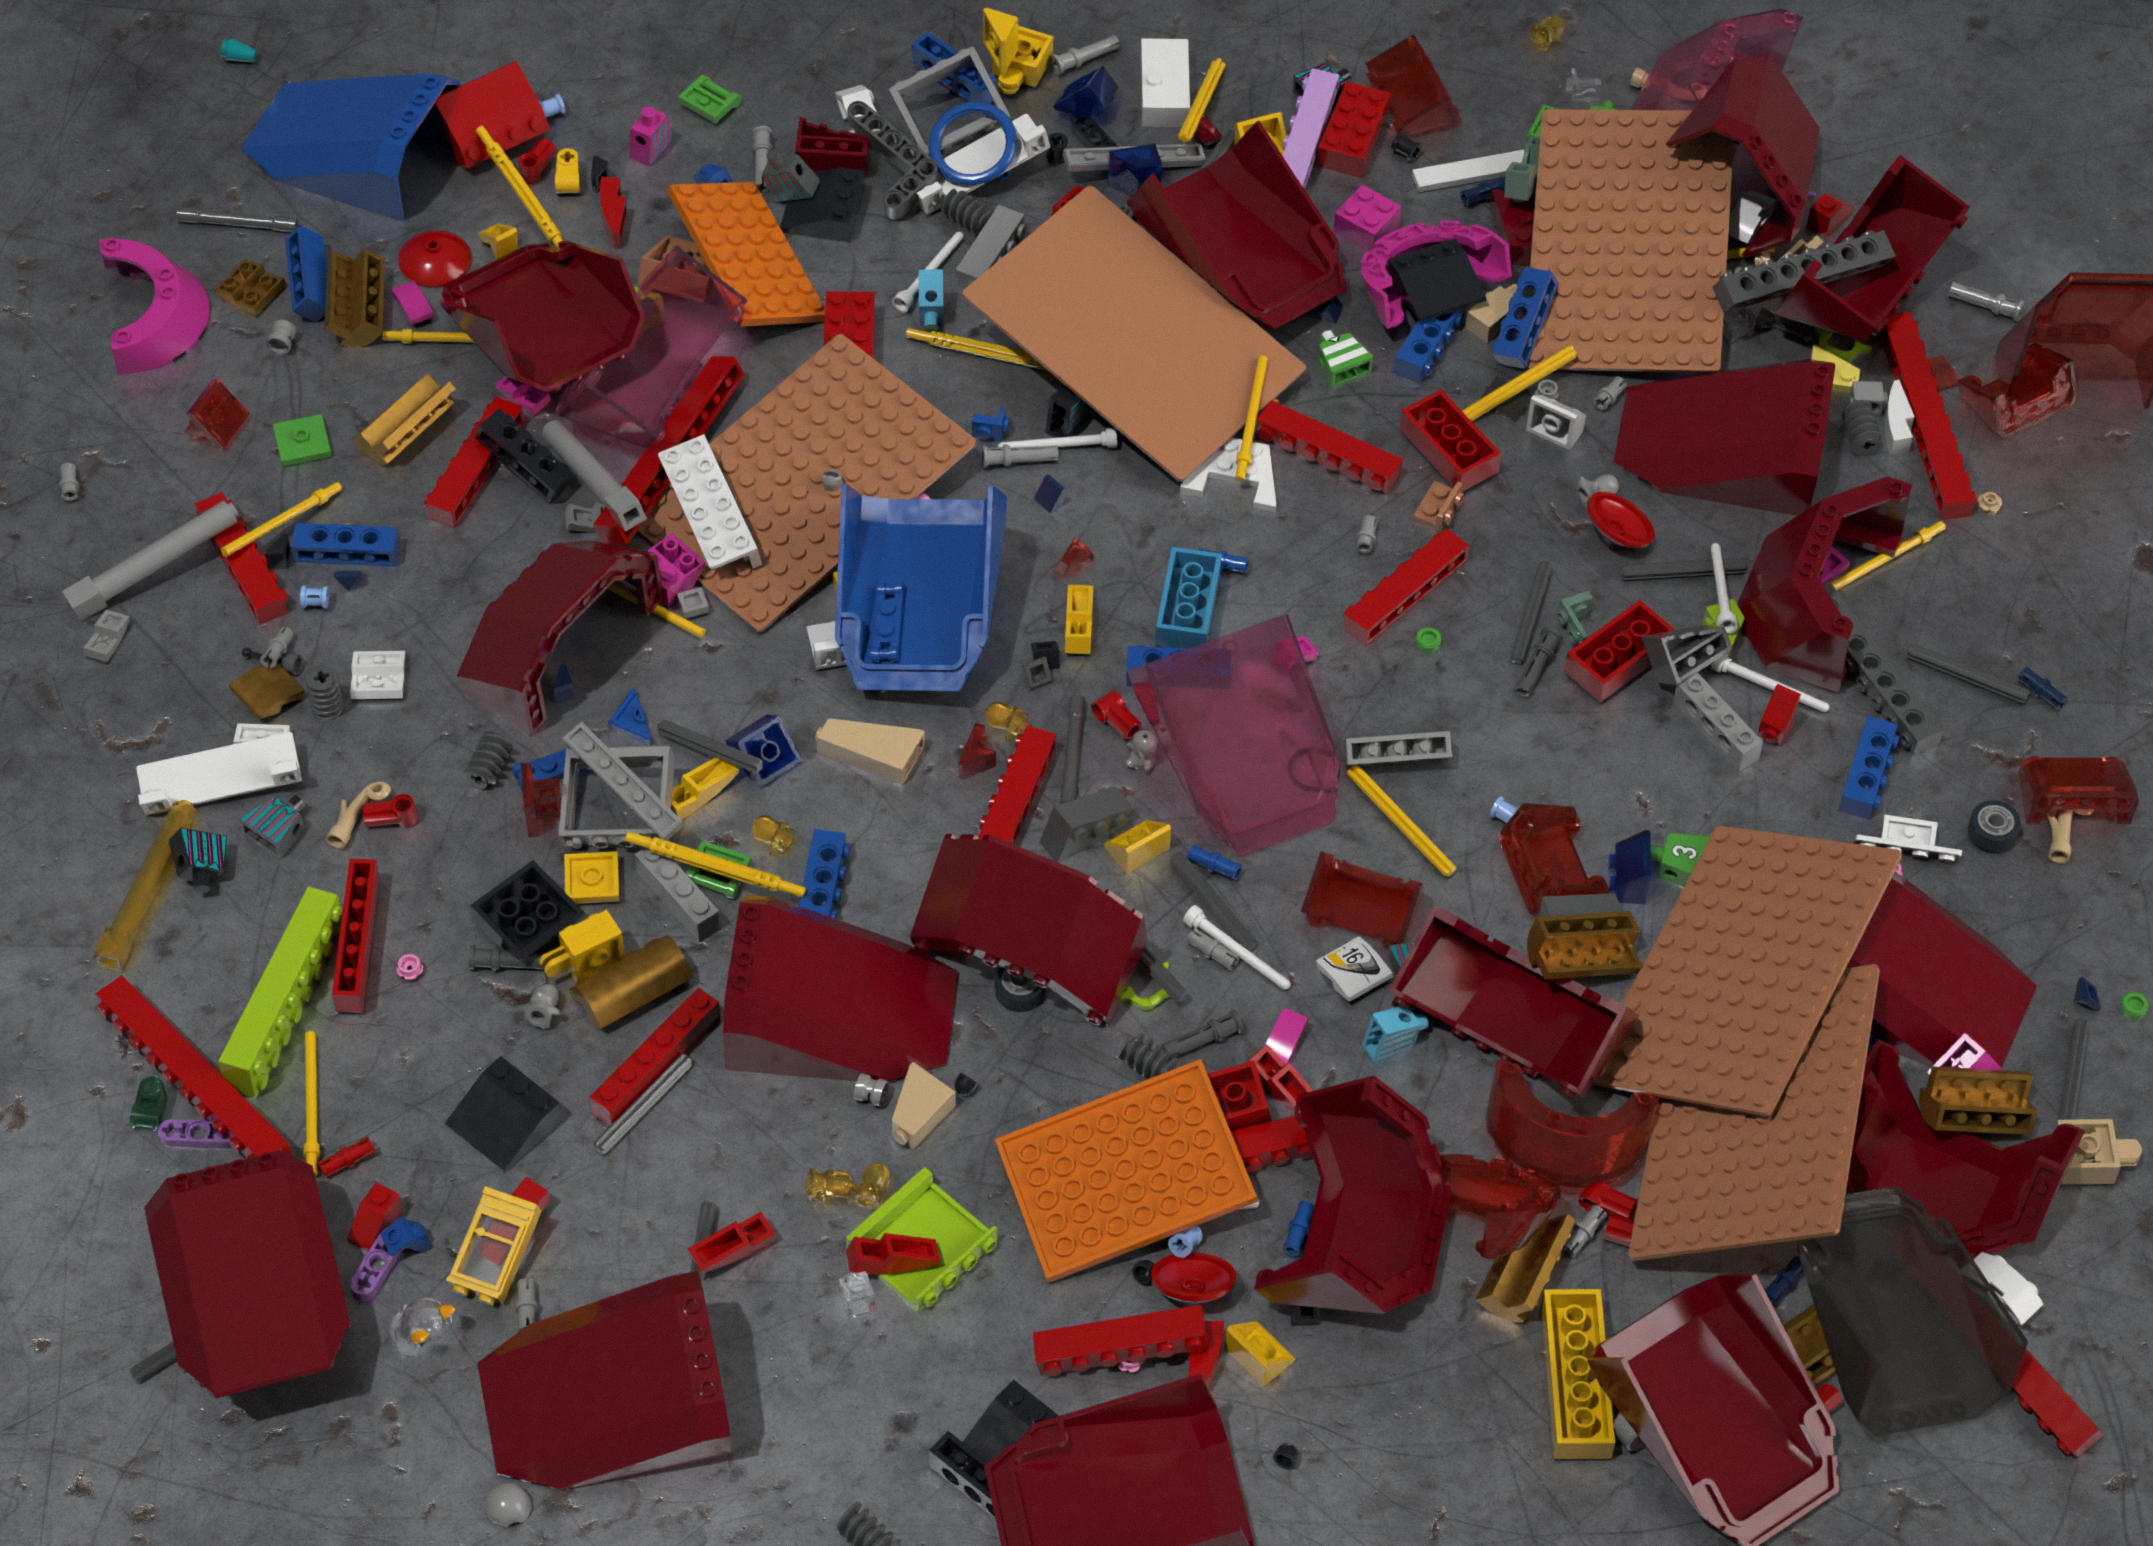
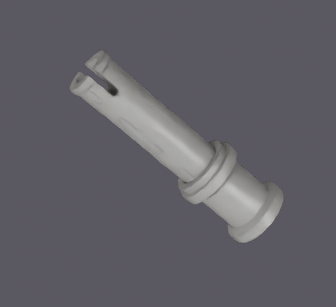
(1075, 57)
(762, 145)
(1997, 304)
(1007, 455)

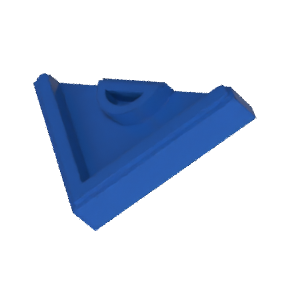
(630, 719)

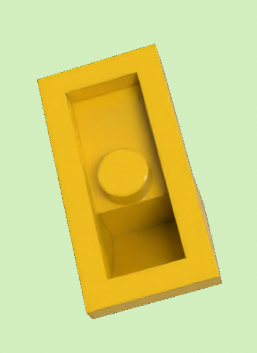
(501, 238)

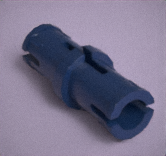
(1482, 191)
(2042, 688)
(1784, 1280)

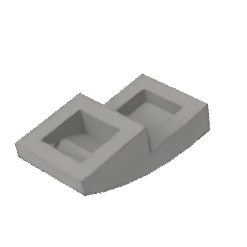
(582, 518)
(107, 636)

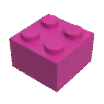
(1366, 218)

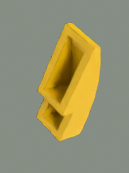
(1079, 619)
(701, 786)

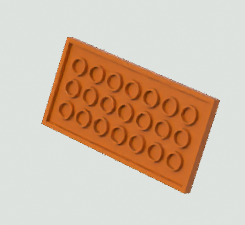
(748, 251)

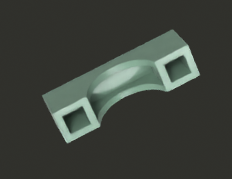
(1522, 177)

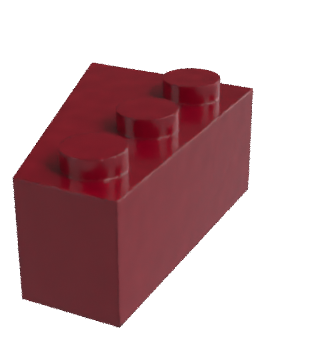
(830, 149)
(1514, 224)

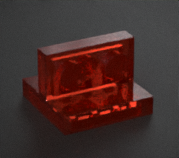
(215, 415)
(540, 797)

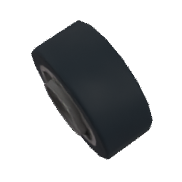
(1994, 826)
(1017, 997)

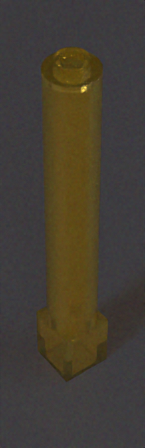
(118, 940)

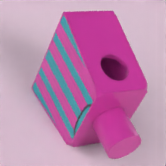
(649, 136)

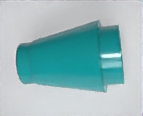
(236, 51)

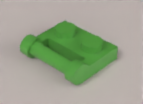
(706, 103)
(731, 889)

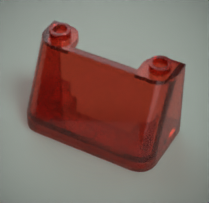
(1415, 87)
(2041, 390)
(2077, 784)
(1543, 854)
(1361, 900)

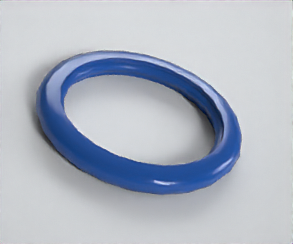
(966, 108)

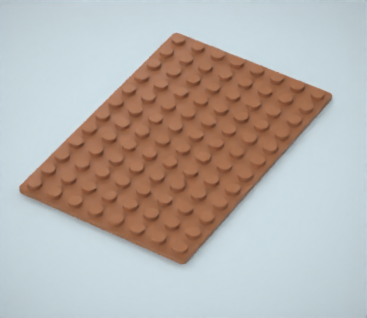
(1631, 240)
(1133, 332)
(826, 415)
(1746, 967)
(1758, 1179)

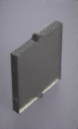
(1513, 406)

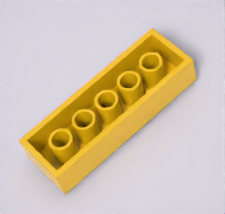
(1577, 1403)

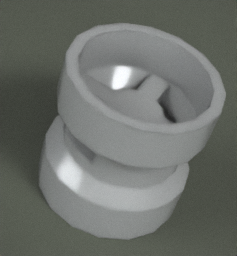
(281, 336)
(870, 1090)

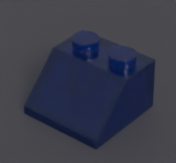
(1088, 94)
(1132, 166)
(770, 742)
(1631, 868)

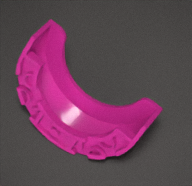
(1484, 249)
(174, 318)

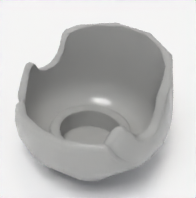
(507, 1504)

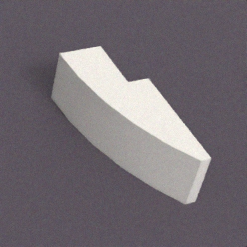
(1898, 421)

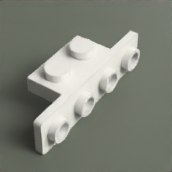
(1909, 835)

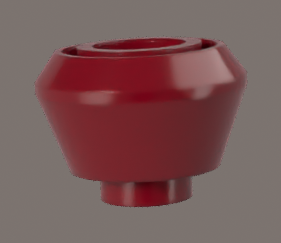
(1206, 132)

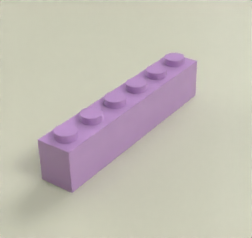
(1310, 122)

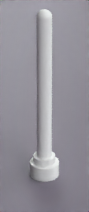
(905, 299)
(1106, 438)
(1725, 617)
(1725, 664)
(1196, 919)

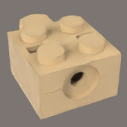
(2099, 1153)

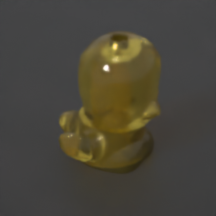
(1547, 30)
(1006, 717)
(773, 832)
(831, 1182)
(873, 1185)

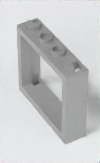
(966, 135)
(633, 758)

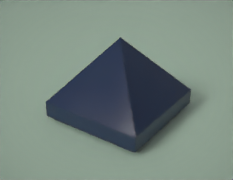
(348, 578)
(2087, 994)

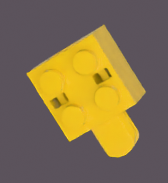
(1029, 62)
(585, 948)

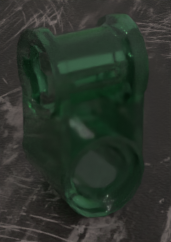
(149, 1109)

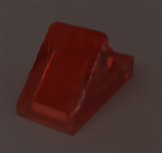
(976, 756)

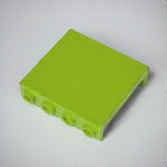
(930, 1213)

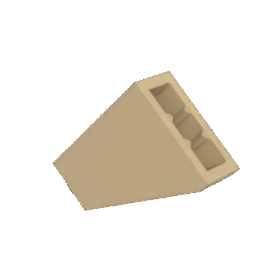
(920, 1106)

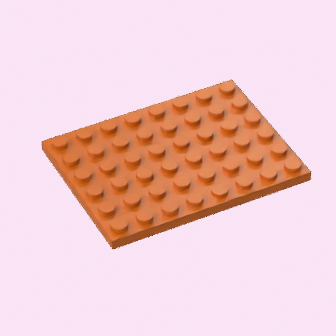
(1125, 1170)

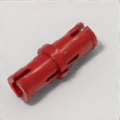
(346, 1157)

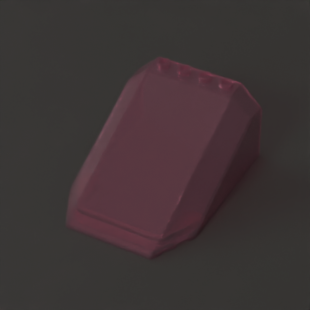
(1244, 734)

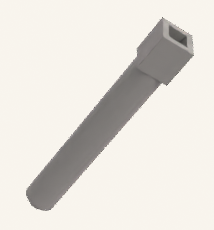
(619, 500)
(89, 595)

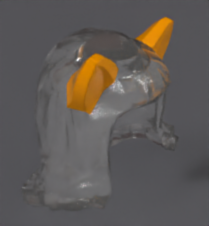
(419, 1323)

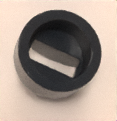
(965, 1082)
(1140, 1269)
(1286, 1456)

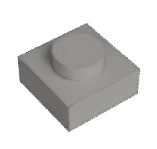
(693, 602)

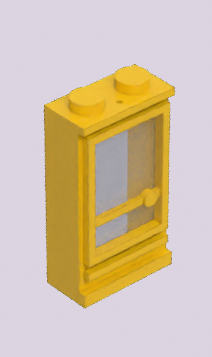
(494, 1246)

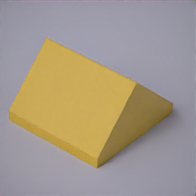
(1000, 37)
(1273, 125)
(1139, 844)
(1257, 1351)

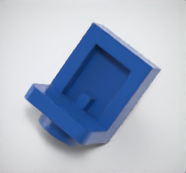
(712, 174)
(990, 427)
(405, 1234)

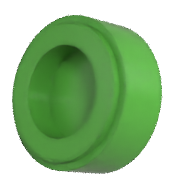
(1428, 640)
(2134, 1006)

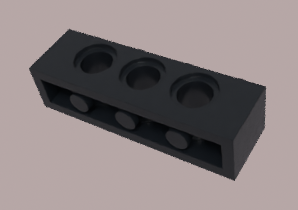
(511, 451)
(962, 1469)

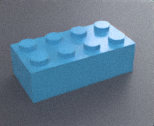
(1188, 598)

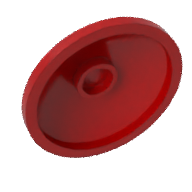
(434, 258)
(1620, 520)
(1193, 1278)

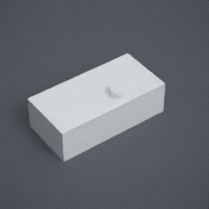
(1164, 82)

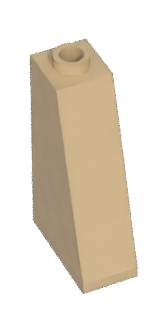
(872, 747)

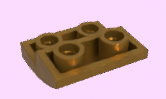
(250, 287)
(266, 689)

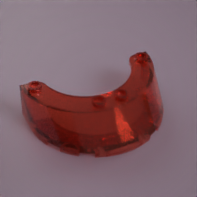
(1565, 1146)
(1508, 1198)

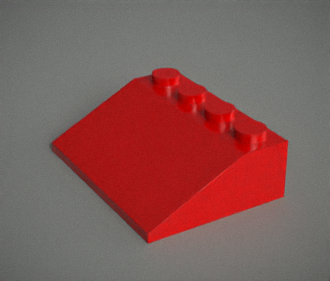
(497, 101)

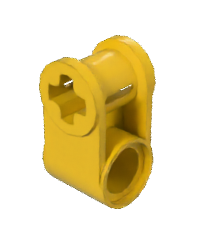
(567, 172)

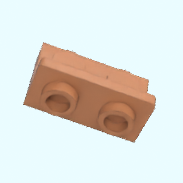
(1438, 506)

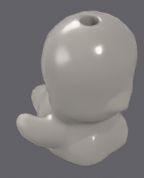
(1603, 483)
(1143, 750)
(543, 1006)

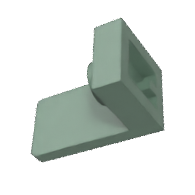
(1571, 609)

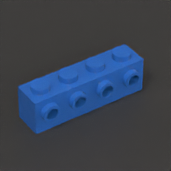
(307, 273)

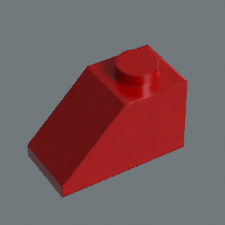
(1827, 214)
(1779, 715)
(375, 1213)

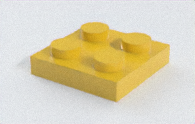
(592, 877)

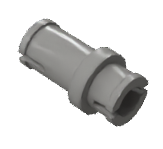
(1608, 394)
(68, 485)
(1366, 536)

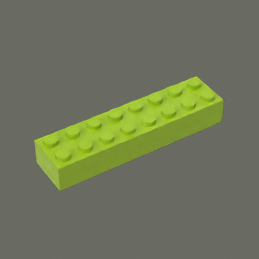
(282, 992)

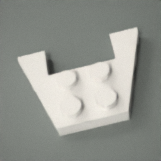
(1223, 467)

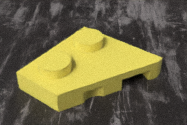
(1844, 371)

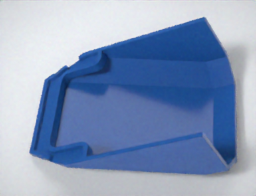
(346, 136)
(949, 571)

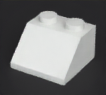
(1554, 421)

